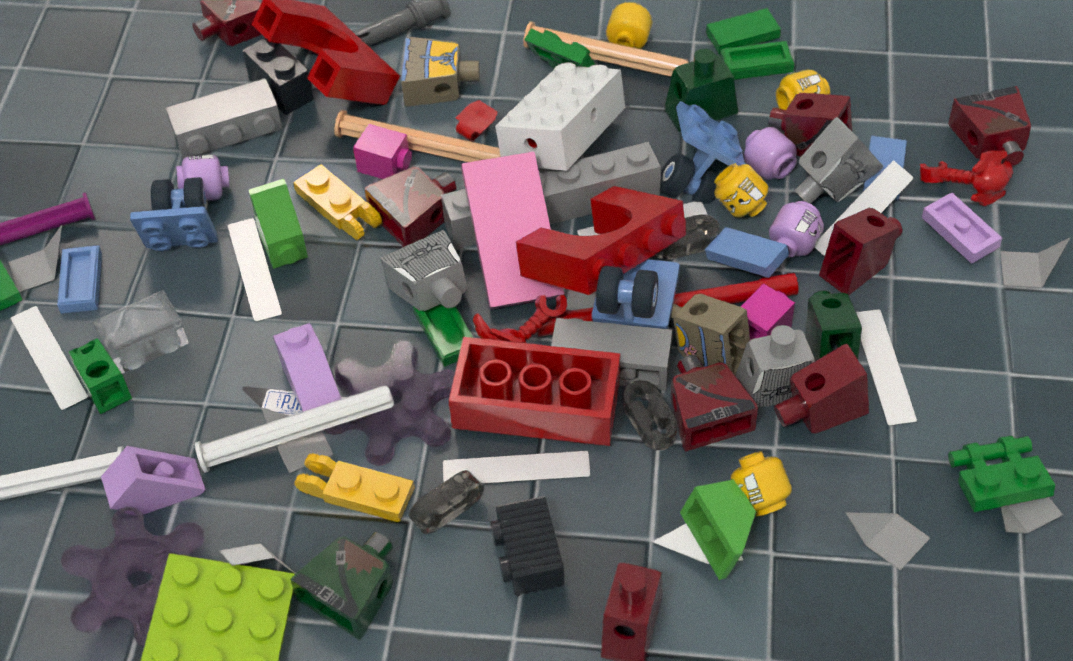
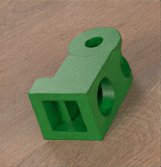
(100, 375)

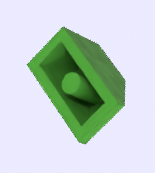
(278, 223)
(720, 523)

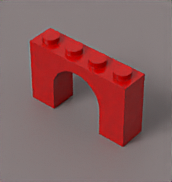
(344, 63)
(630, 229)

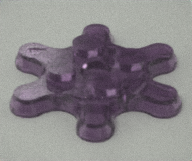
(410, 416)
(111, 566)

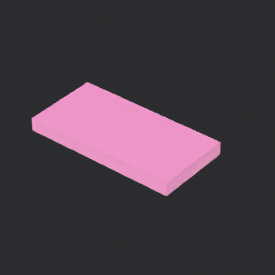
(504, 207)

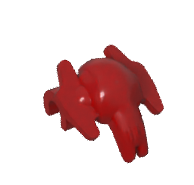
(987, 176)
(530, 327)

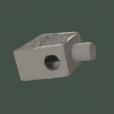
(836, 164)
(426, 273)
(771, 362)

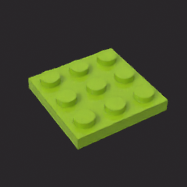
(218, 612)

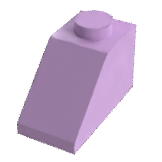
(306, 367)
(150, 480)

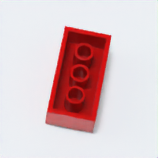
(535, 391)

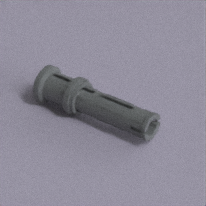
(414, 15)

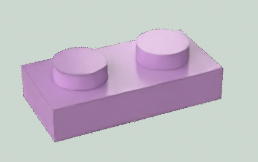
(961, 227)

